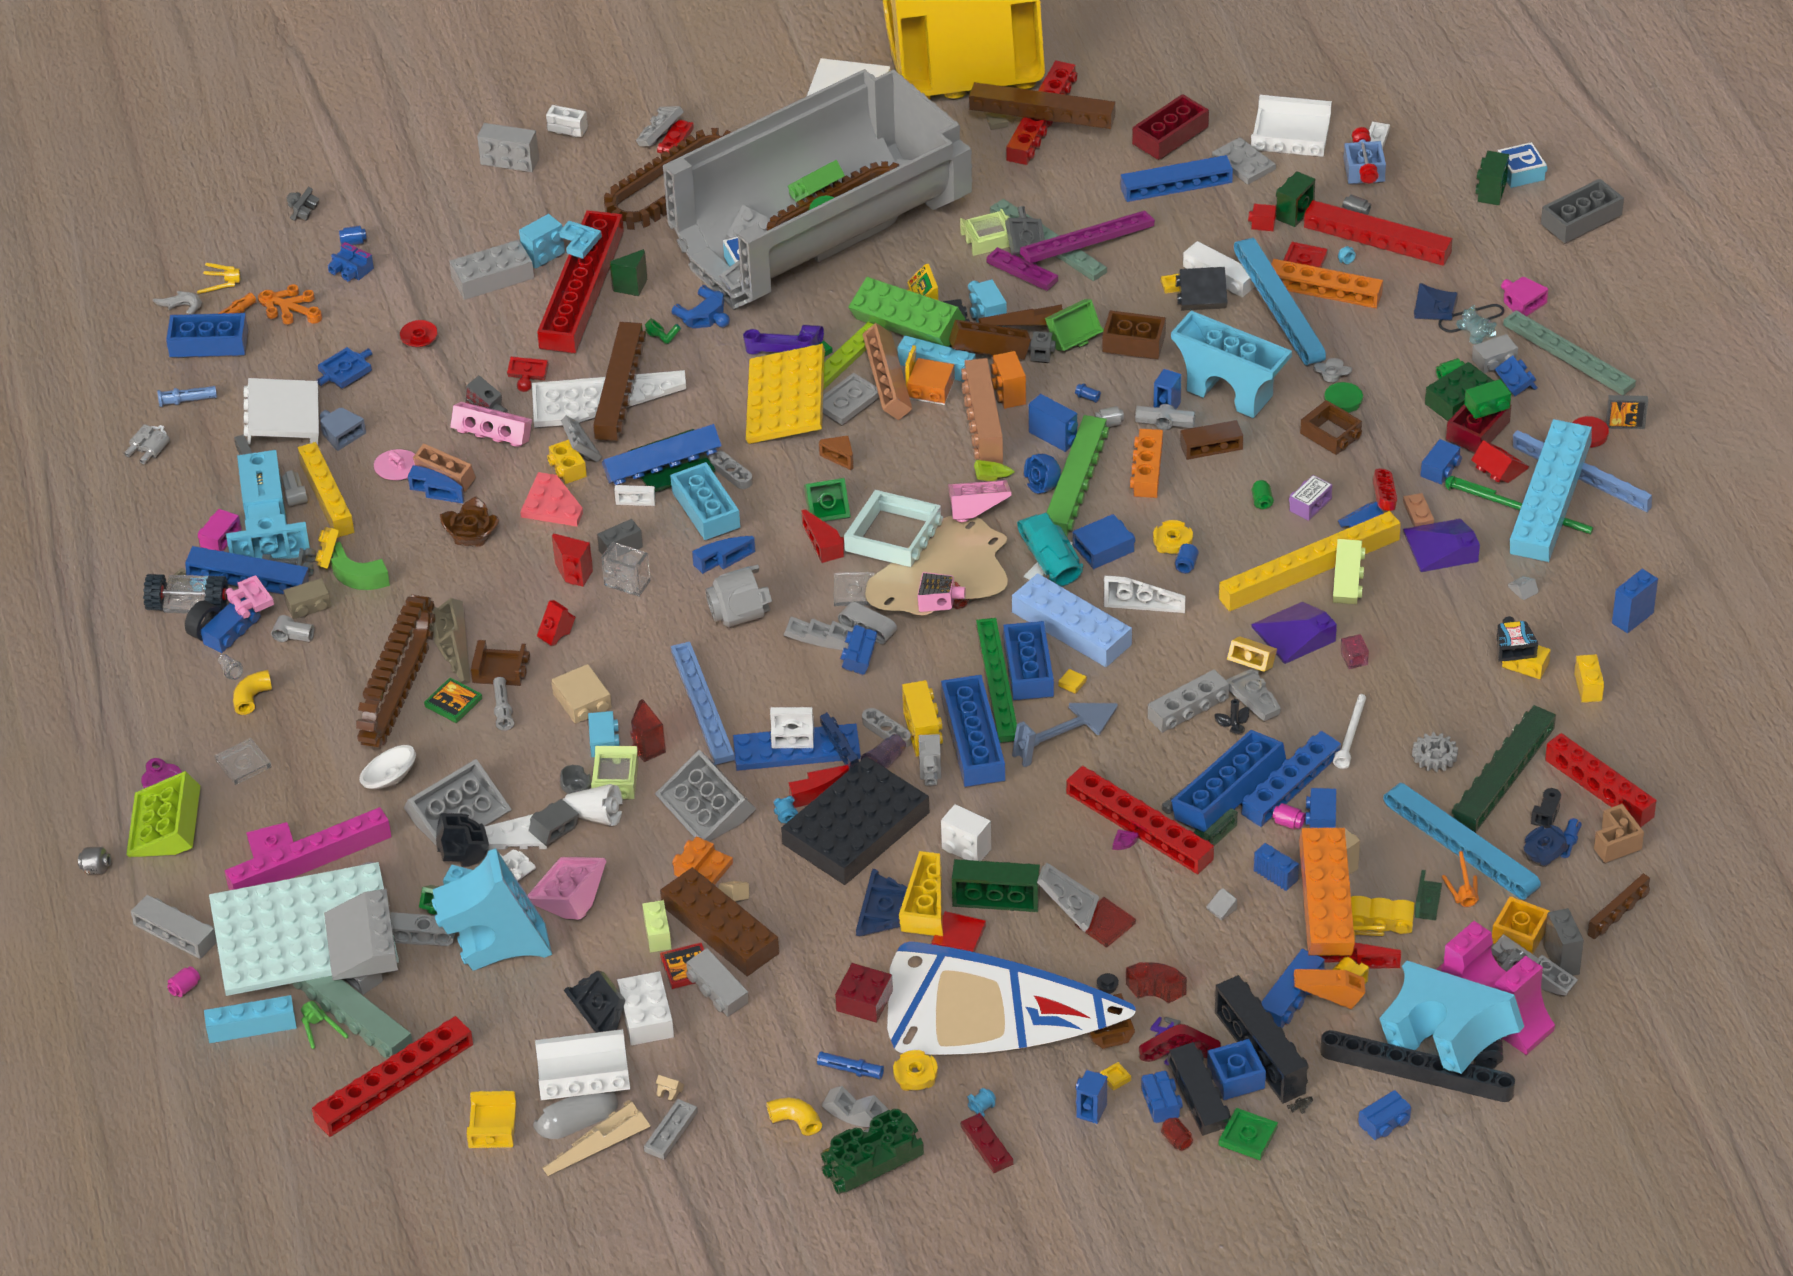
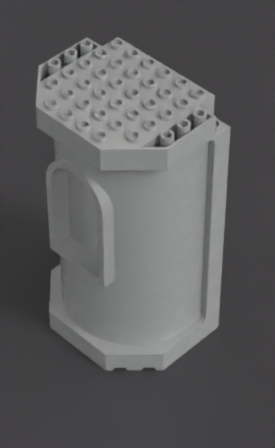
(847, 122)

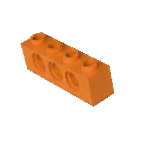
(1148, 463)

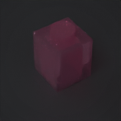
(1354, 651)

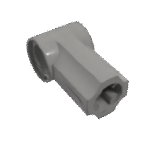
(294, 491)
(287, 628)

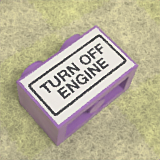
(1310, 497)

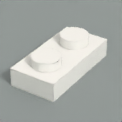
(1379, 132)
(635, 495)

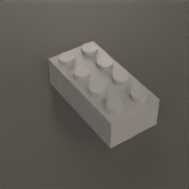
(491, 269)

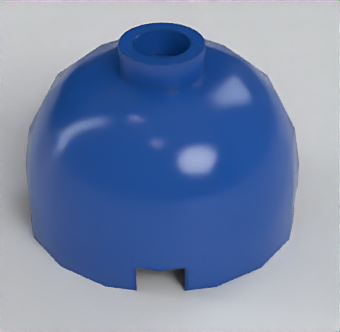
(1042, 473)

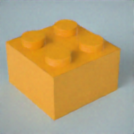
(1521, 923)

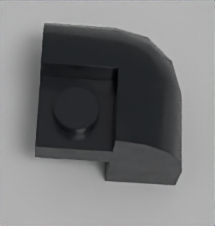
(461, 839)

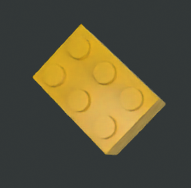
(920, 712)

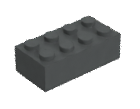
(1582, 210)

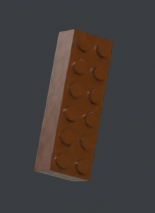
(720, 921)

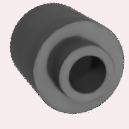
(1357, 204)

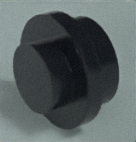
(1107, 982)

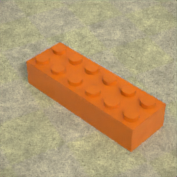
(1326, 891)

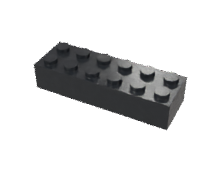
(1247, 1019)

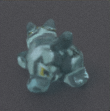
(1476, 325)

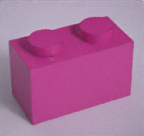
(214, 531)

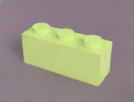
(1348, 571)

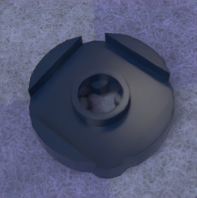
(1555, 846)

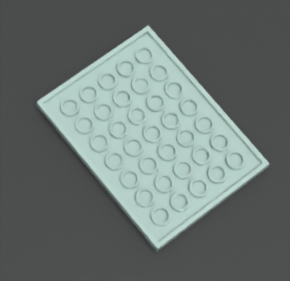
(278, 928)

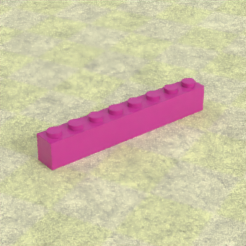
(311, 851)

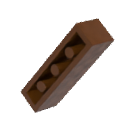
(989, 339)

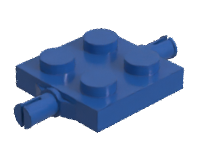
(344, 367)

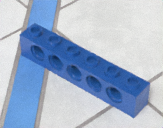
(1290, 778)

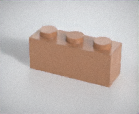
(446, 464)

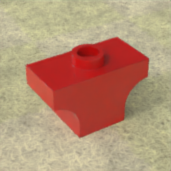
(555, 623)

